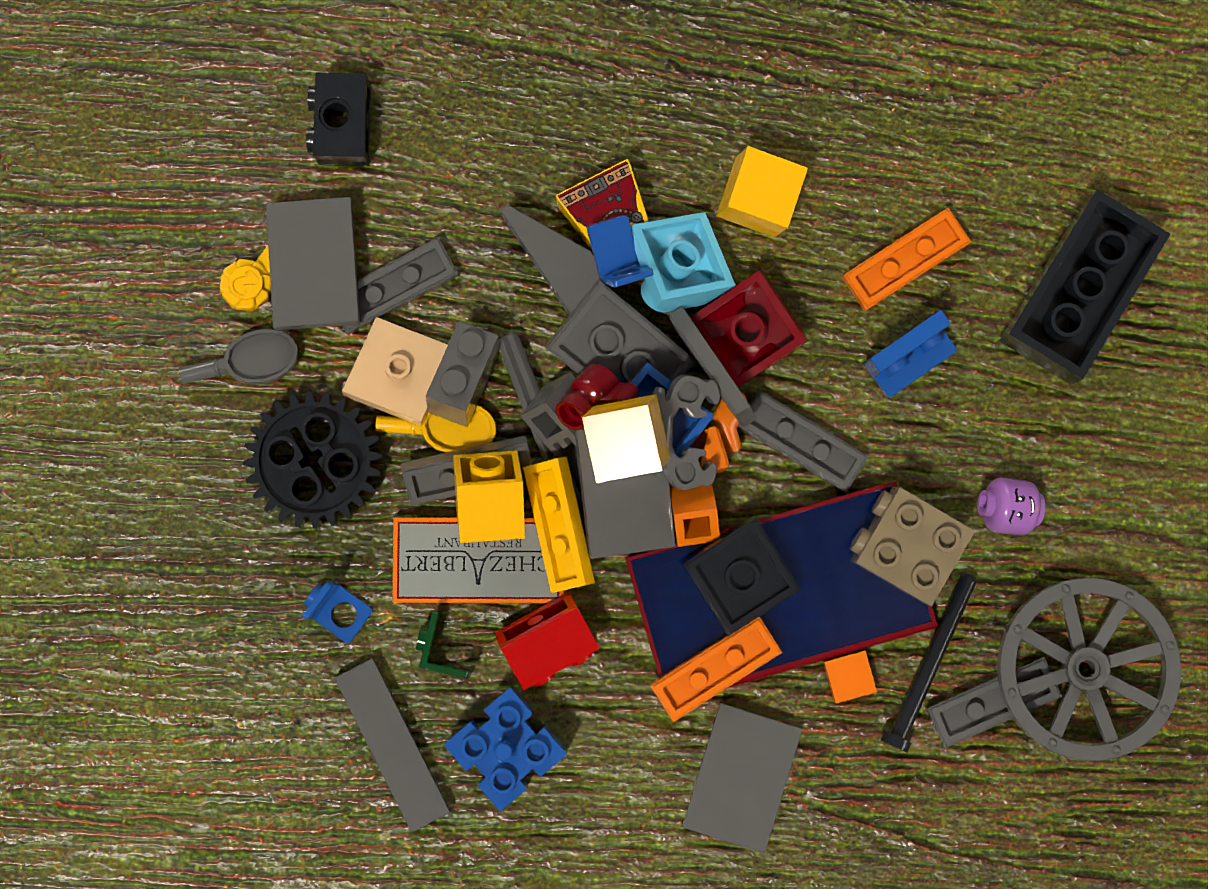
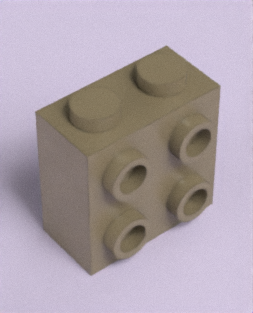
(910, 544)

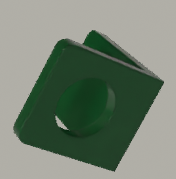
(425, 644)

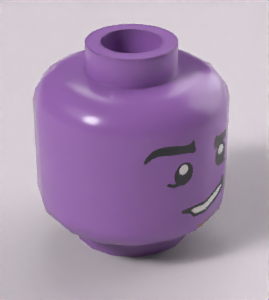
(1011, 506)

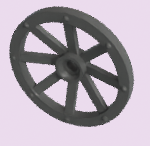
(1098, 672)

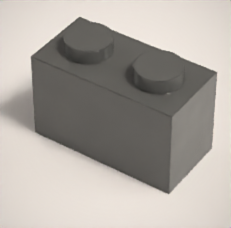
(462, 374)

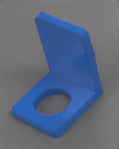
(615, 252)
(321, 605)

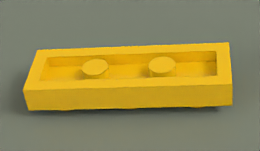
(558, 524)

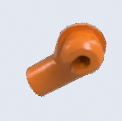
(727, 426)

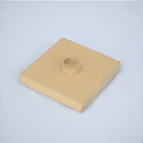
(395, 371)

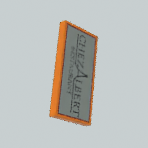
(437, 568)

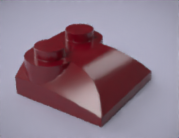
(750, 328)

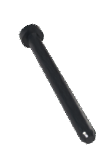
(930, 665)

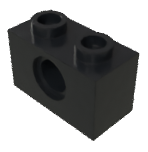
(334, 94)

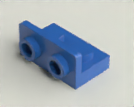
(911, 355)

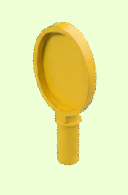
(442, 433)

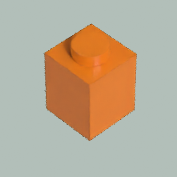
(694, 515)

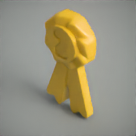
(247, 283)

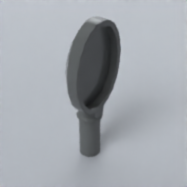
(250, 359)

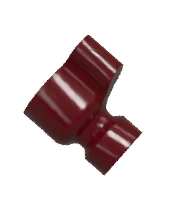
(591, 388)

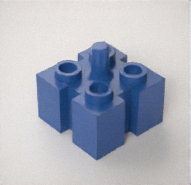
(506, 748)

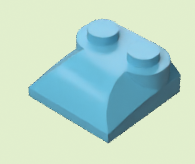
(684, 262)

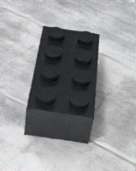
(1084, 287)

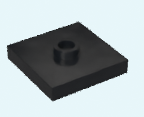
(741, 575)

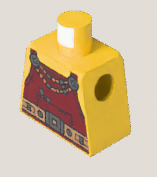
(603, 198)

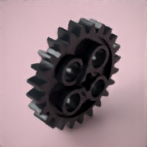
(281, 481)

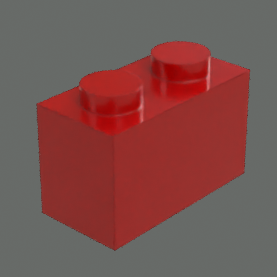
(547, 641)

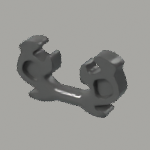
(686, 393)

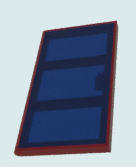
(832, 614)

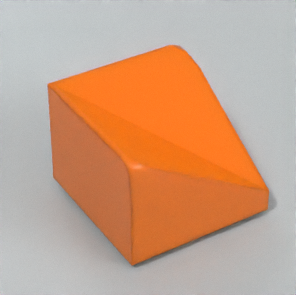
(715, 453)

